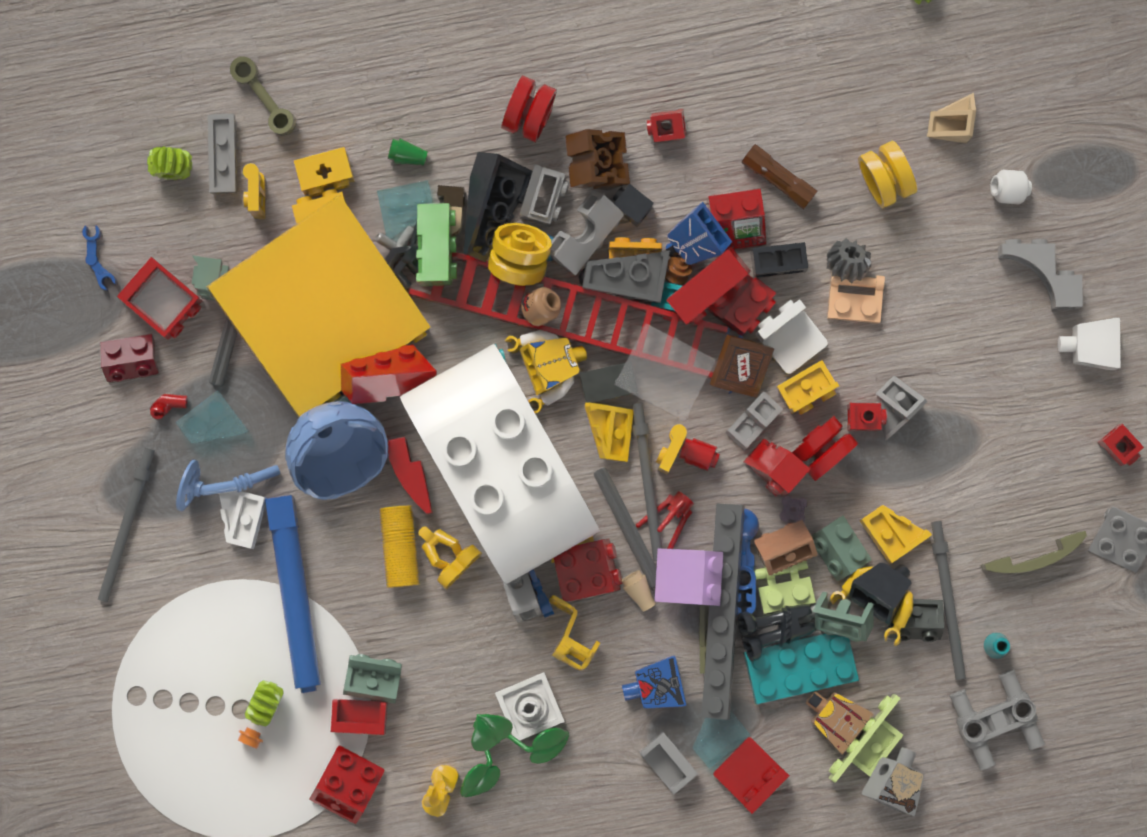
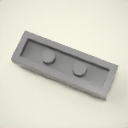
(222, 154)

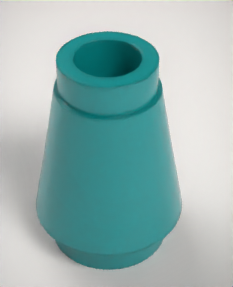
(990, 645)

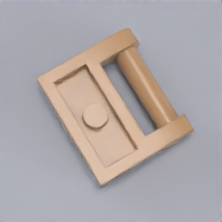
(856, 306)

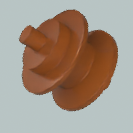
(677, 271)

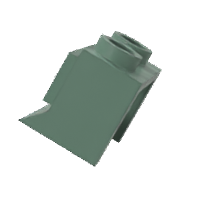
(205, 273)
(841, 622)

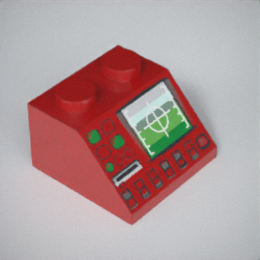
(740, 217)

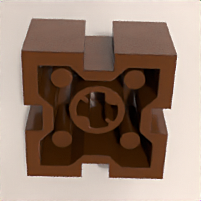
(597, 159)

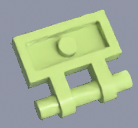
(787, 593)

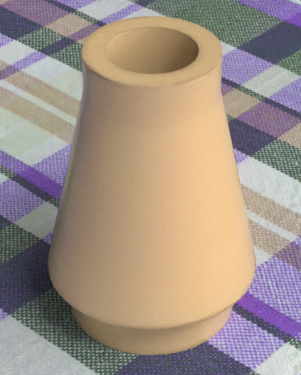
(638, 589)

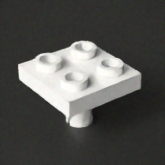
(530, 706)

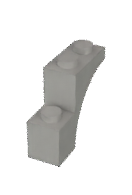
(1063, 289)

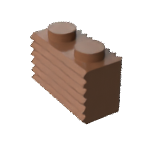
(785, 547)

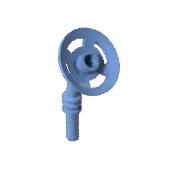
(192, 486)

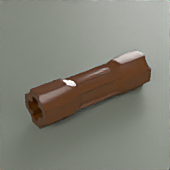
(764, 165)

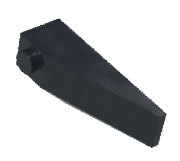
(493, 195)

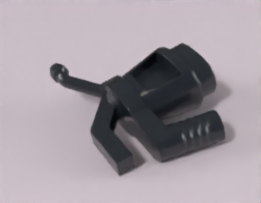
(408, 259)

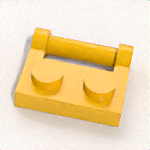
(255, 197)
(668, 455)

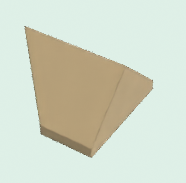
(954, 121)

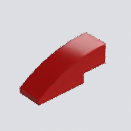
(409, 473)

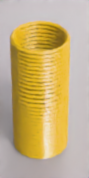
(398, 554)

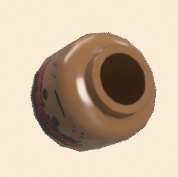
(541, 306)

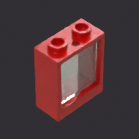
(160, 299)

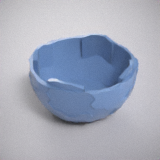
(341, 456)

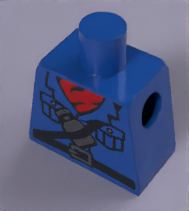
(657, 685)

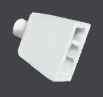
(1094, 344)

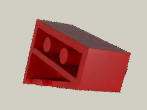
(709, 286)
(385, 375)
(776, 467)

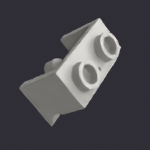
(553, 211)

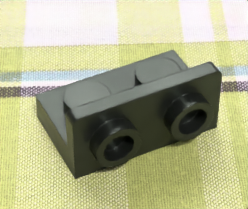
(924, 622)

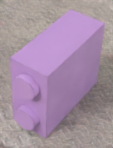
(689, 576)

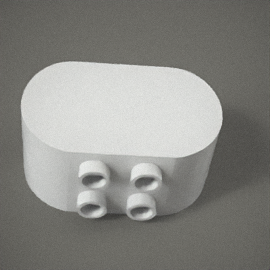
(499, 464)

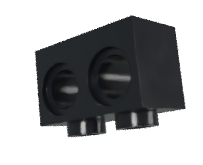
(779, 260)

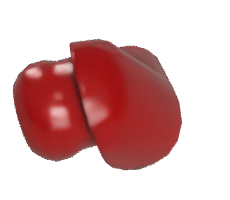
(166, 403)

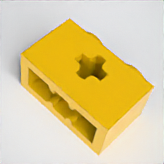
(310, 170)

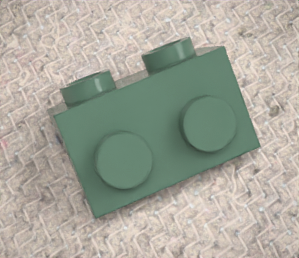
(840, 548)
(372, 678)

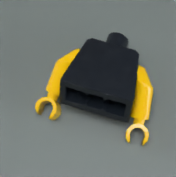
(887, 591)

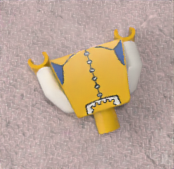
(549, 364)

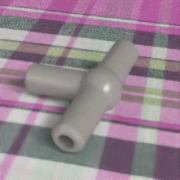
(389, 243)

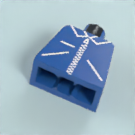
(697, 237)

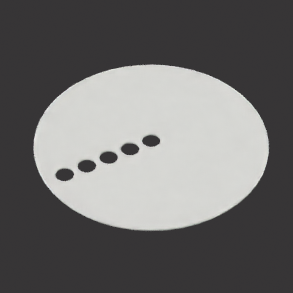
(191, 763)

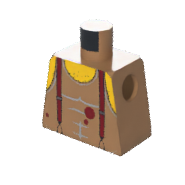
(838, 719)

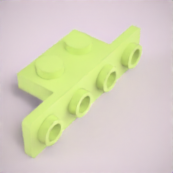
(872, 745)

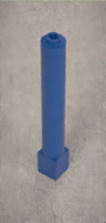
(293, 590)

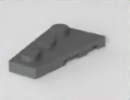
(630, 276)

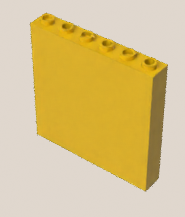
(317, 303)

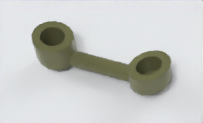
(246, 72)

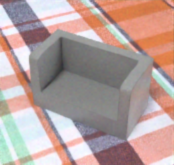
(668, 762)

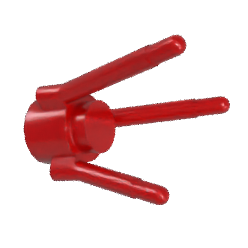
(678, 506)

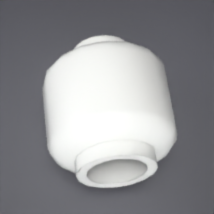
(1010, 187)

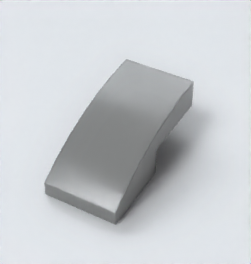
(754, 420)

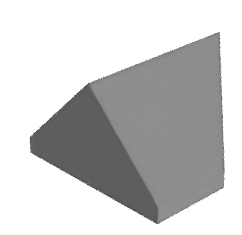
(900, 404)

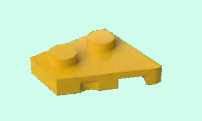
(610, 430)
(893, 533)

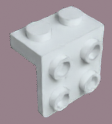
(791, 336)

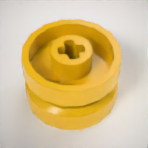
(887, 174)
(519, 254)

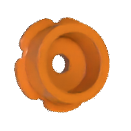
(250, 737)

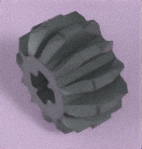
(848, 260)

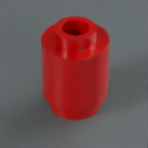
(699, 454)

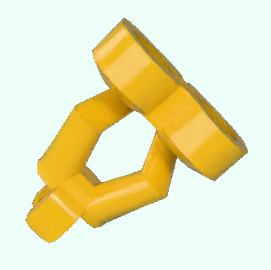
(450, 571)
(437, 797)

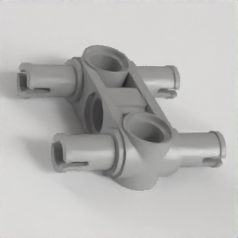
(997, 719)

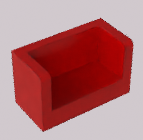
(359, 716)

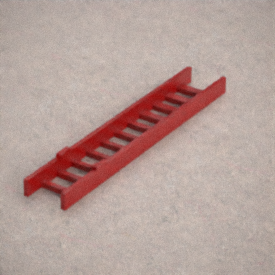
(517, 296)

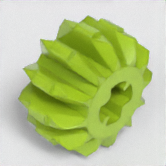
(169, 163)
(264, 703)

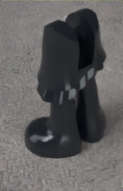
(786, 632)

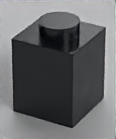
(633, 204)

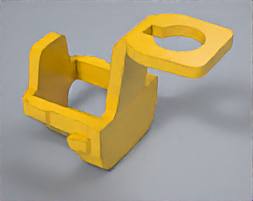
(568, 645)

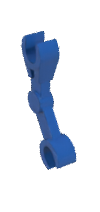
(92, 259)
(543, 601)

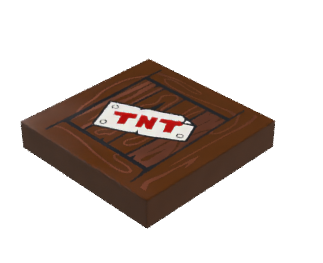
(742, 366)

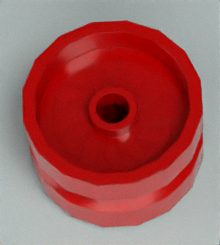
(529, 109)
(824, 448)

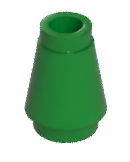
(406, 153)

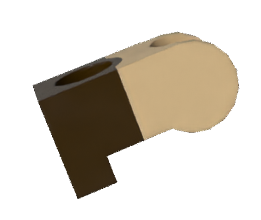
(455, 197)

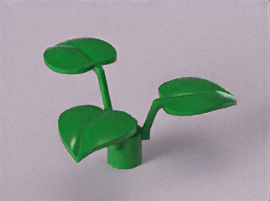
(489, 732)

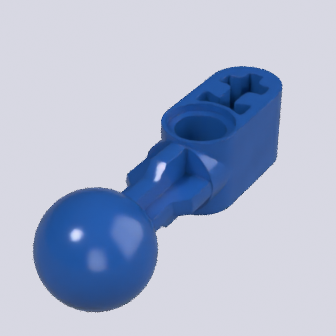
(750, 530)

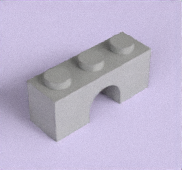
(600, 219)

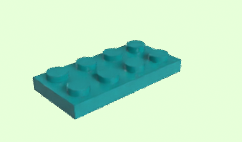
(801, 667)

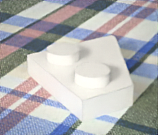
(242, 517)

